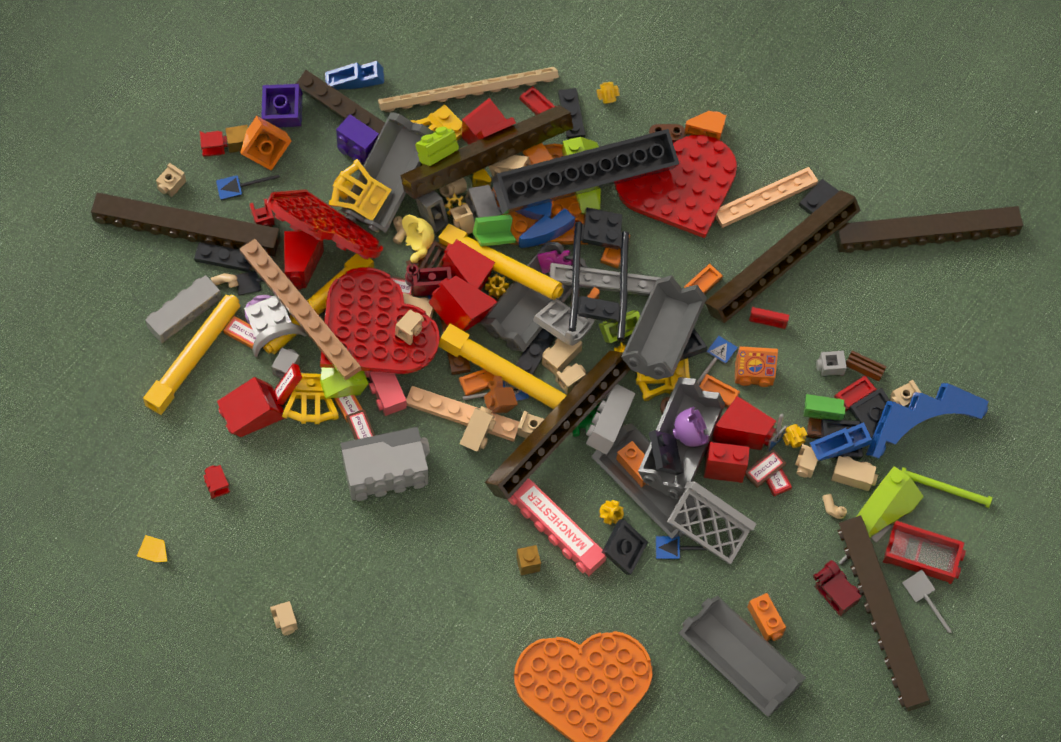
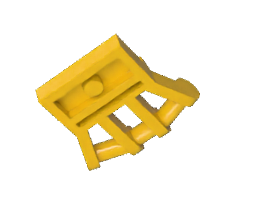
(443, 118)
(369, 200)
(682, 370)
(310, 388)

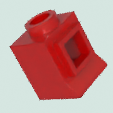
(213, 143)
(261, 212)
(216, 481)

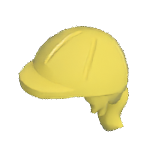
(419, 236)

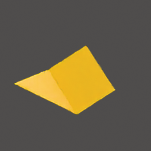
(153, 549)

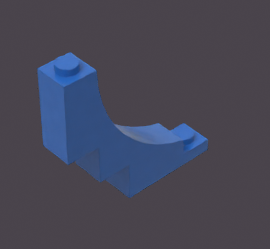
(898, 419)

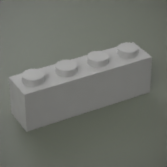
(183, 308)
(610, 419)

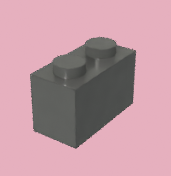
(433, 210)

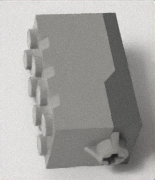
(385, 463)

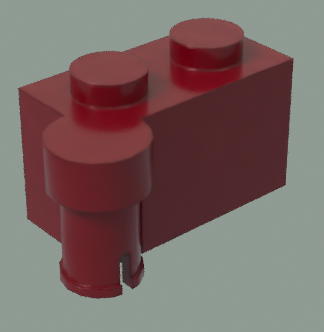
(427, 279)
(836, 588)

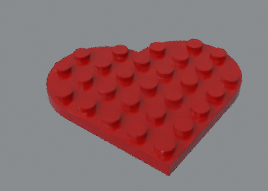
(688, 193)
(322, 221)
(363, 316)

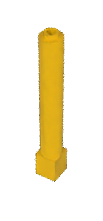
(505, 265)
(318, 301)
(458, 343)
(163, 391)

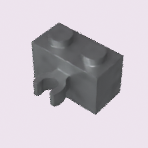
(482, 202)

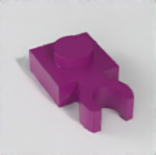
(545, 259)

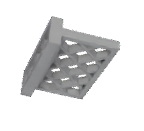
(716, 506)

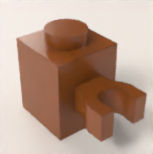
(500, 398)

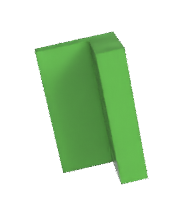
(493, 230)
(824, 407)

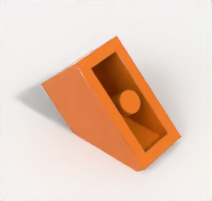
(706, 124)

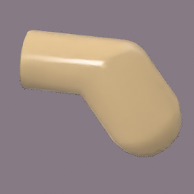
(401, 234)
(224, 278)
(833, 510)

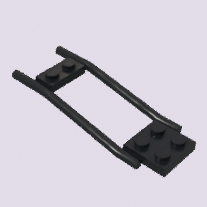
(602, 230)

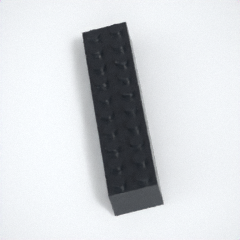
(585, 171)

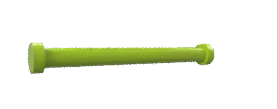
(948, 488)

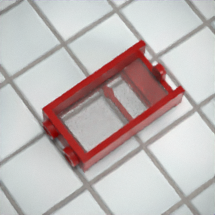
(925, 551)

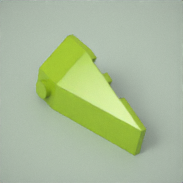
(588, 199)
(336, 386)
(890, 501)

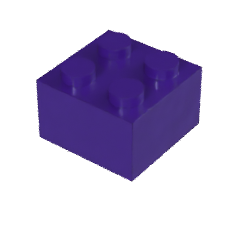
(282, 105)
(355, 139)

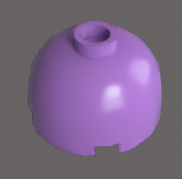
(690, 428)

